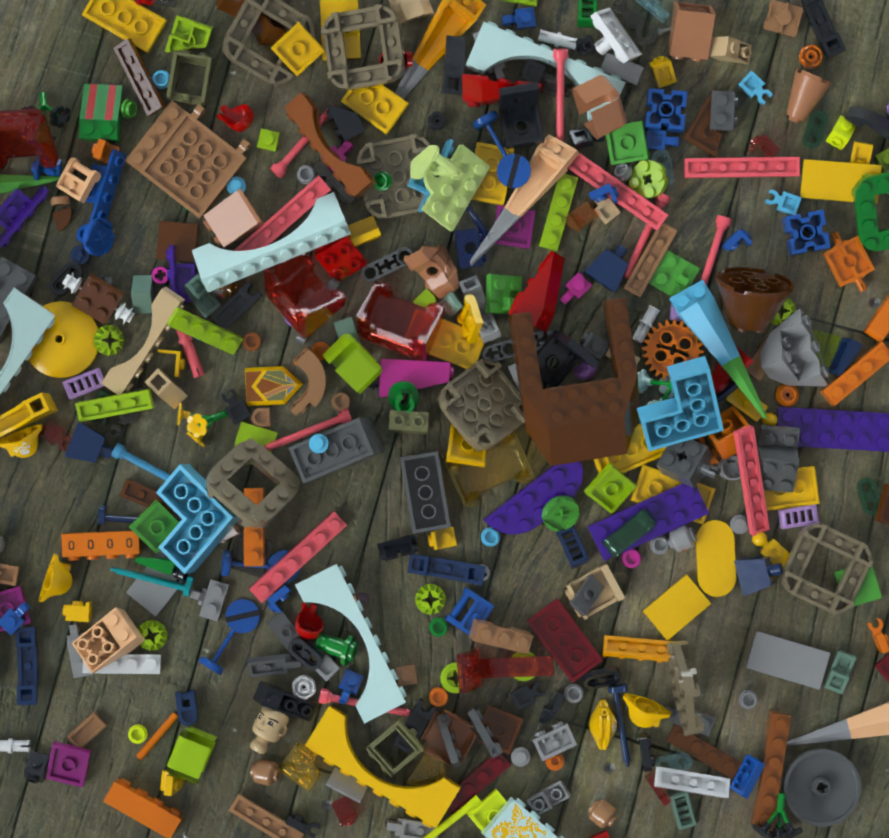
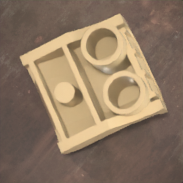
(410, 9)

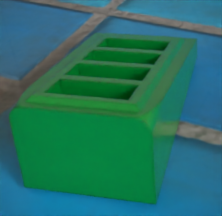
(584, 18)
(160, 564)

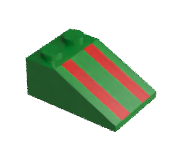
(101, 113)

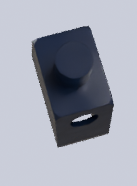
(609, 268)
(87, 444)
(756, 573)

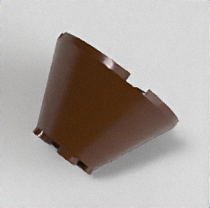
(752, 296)

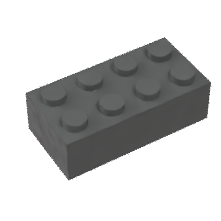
(12, 276)
(425, 492)

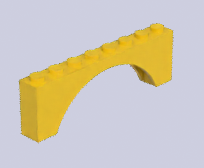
(27, 413)
(424, 801)

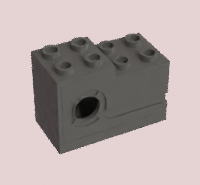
(347, 446)

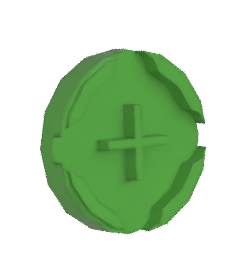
(560, 513)

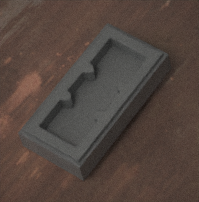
(586, 595)
(283, 629)

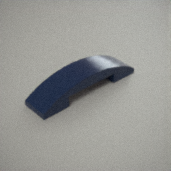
(446, 569)
(27, 666)

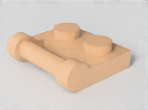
(74, 185)

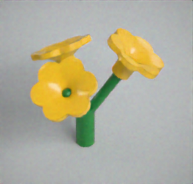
(198, 423)

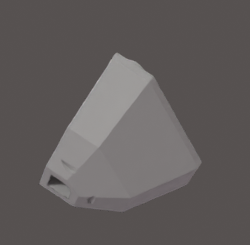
(791, 355)

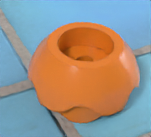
(815, 52)
(781, 397)

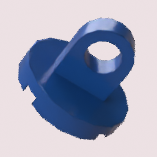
(96, 236)

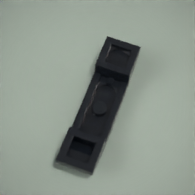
(823, 28)
(875, 121)

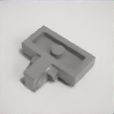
(211, 599)

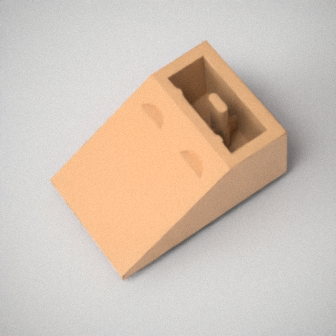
(108, 640)

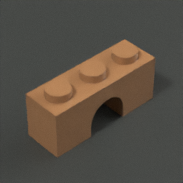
(506, 638)

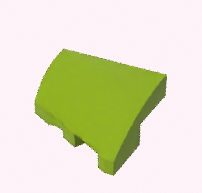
(188, 35)

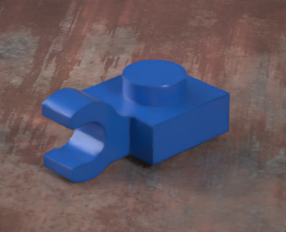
(523, 18)
(657, 140)
(13, 619)
(350, 684)

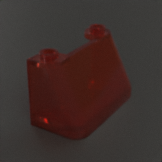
(26, 135)
(301, 294)
(398, 323)

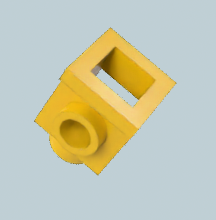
(78, 611)

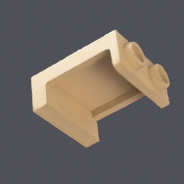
(608, 596)

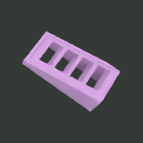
(71, 395)
(783, 519)

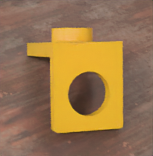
(180, 363)

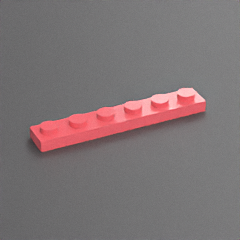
(741, 167)
(627, 197)
(286, 216)
(751, 480)
(297, 556)

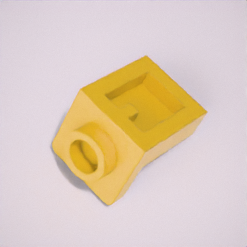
(663, 71)
(442, 538)

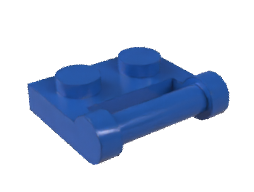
(479, 609)

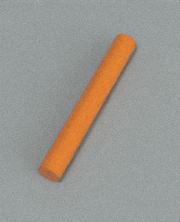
(156, 737)

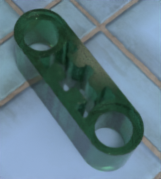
(629, 532)

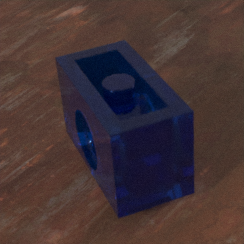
(466, 237)

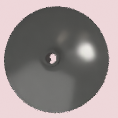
(836, 797)

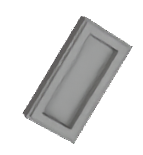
(346, 785)

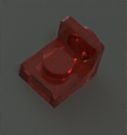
(766, 144)
(345, 811)

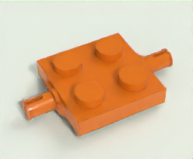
(848, 261)

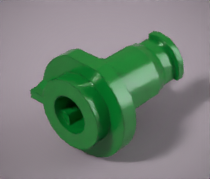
(395, 396)
(343, 648)

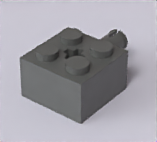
(687, 462)

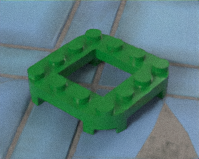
(866, 210)

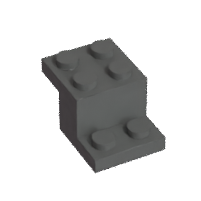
(778, 457)

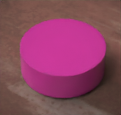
(631, 558)

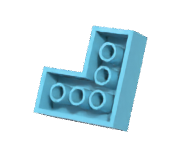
(687, 415)
(202, 523)

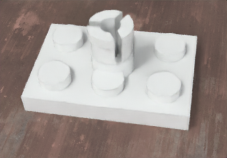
(614, 37)

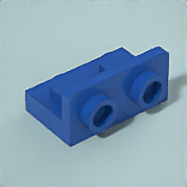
(747, 776)

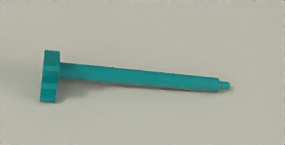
(185, 588)

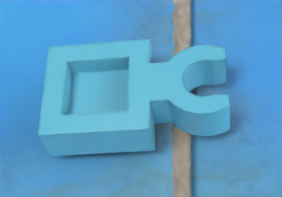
(753, 85)
(786, 202)

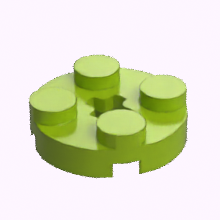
(658, 177)

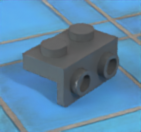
(722, 111)

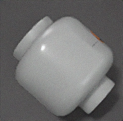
(682, 538)

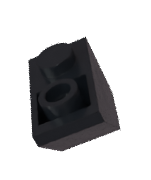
(347, 122)

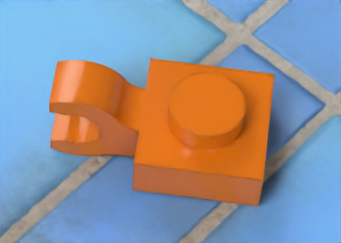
(881, 640)

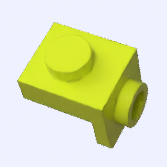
(841, 133)

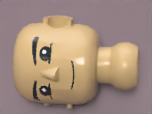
(268, 727)

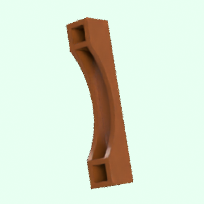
(306, 115)
(774, 754)

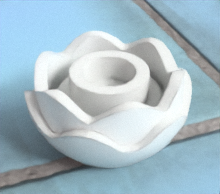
(299, 691)

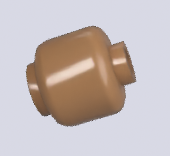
(265, 772)
(602, 813)

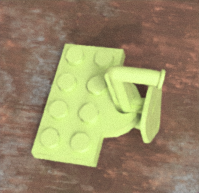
(454, 182)

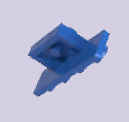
(105, 188)

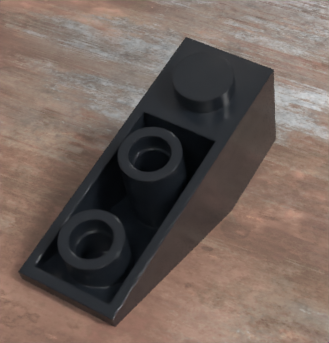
(453, 65)
(284, 701)

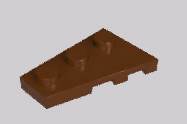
(699, 131)

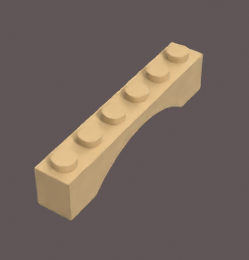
(121, 376)

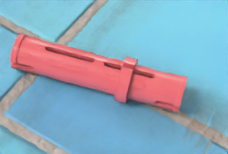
(191, 354)

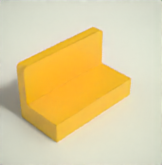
(364, 231)

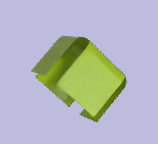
(353, 362)
(191, 754)

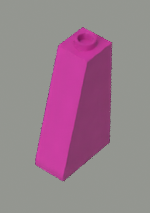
(420, 373)

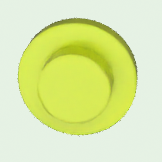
(137, 734)

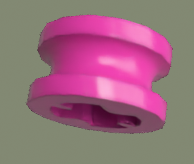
(156, 271)

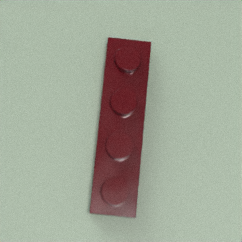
(478, 780)

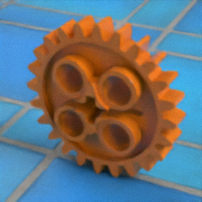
(677, 334)

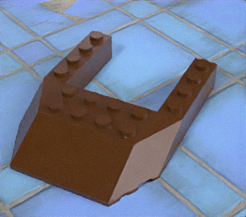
(585, 417)

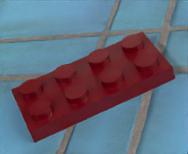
(564, 640)

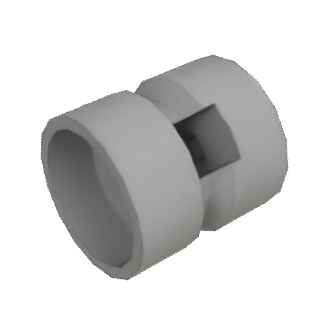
(729, 468)

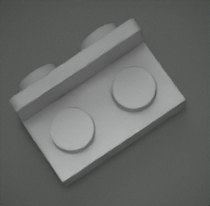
(554, 741)

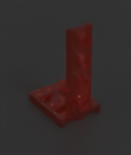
(473, 668)

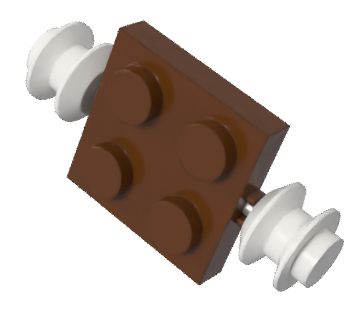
(98, 298)

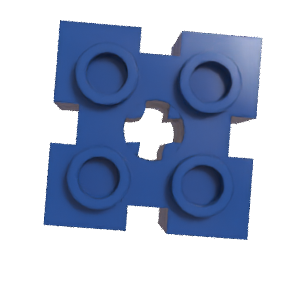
(674, 102)
(813, 223)

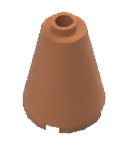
(805, 94)

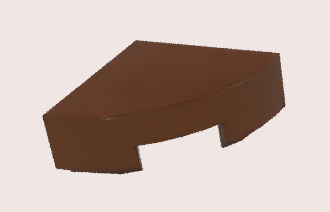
(63, 218)

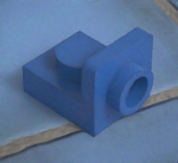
(37, 168)
(600, 193)
(733, 242)
(281, 594)

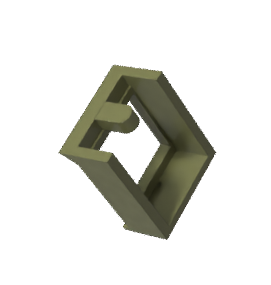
(186, 57)
(408, 422)
(409, 735)

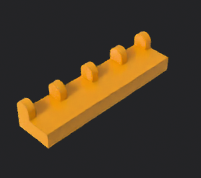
(635, 648)

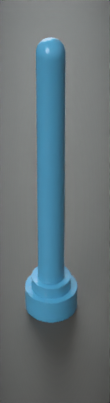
(121, 452)

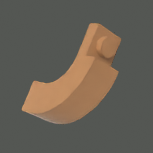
(313, 367)

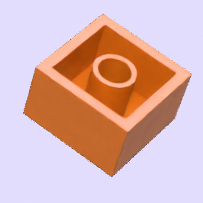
(724, 441)

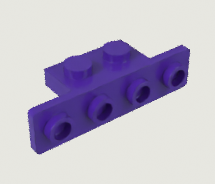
(16, 210)
(179, 273)

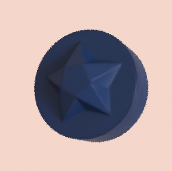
(79, 255)

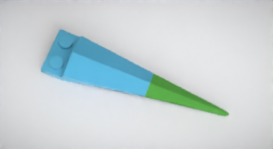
(702, 315)

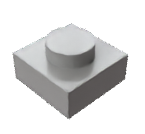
(328, 668)

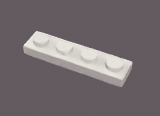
(131, 665)
(692, 782)

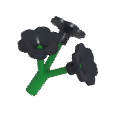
(58, 116)
(779, 831)

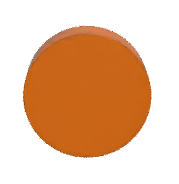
(438, 696)

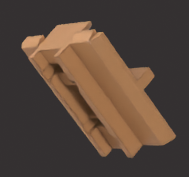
(783, 18)

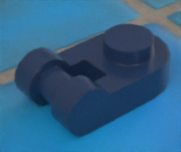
(187, 714)

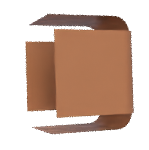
(594, 94)
(436, 745)

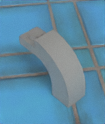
(489, 328)

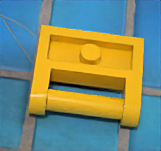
(470, 319)

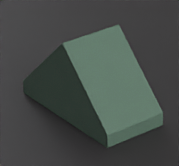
(142, 294)

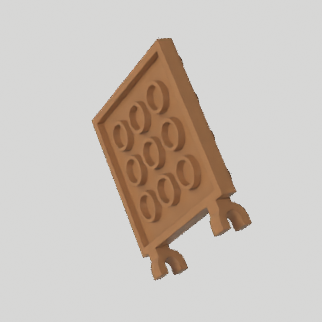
(194, 163)

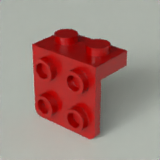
(340, 258)

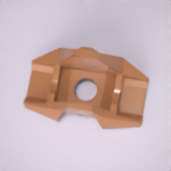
(445, 279)

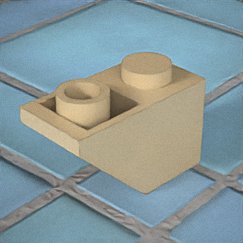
(730, 50)
(166, 388)

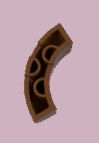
(265, 29)

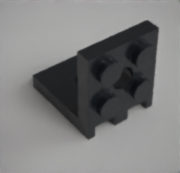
(517, 106)
(566, 352)

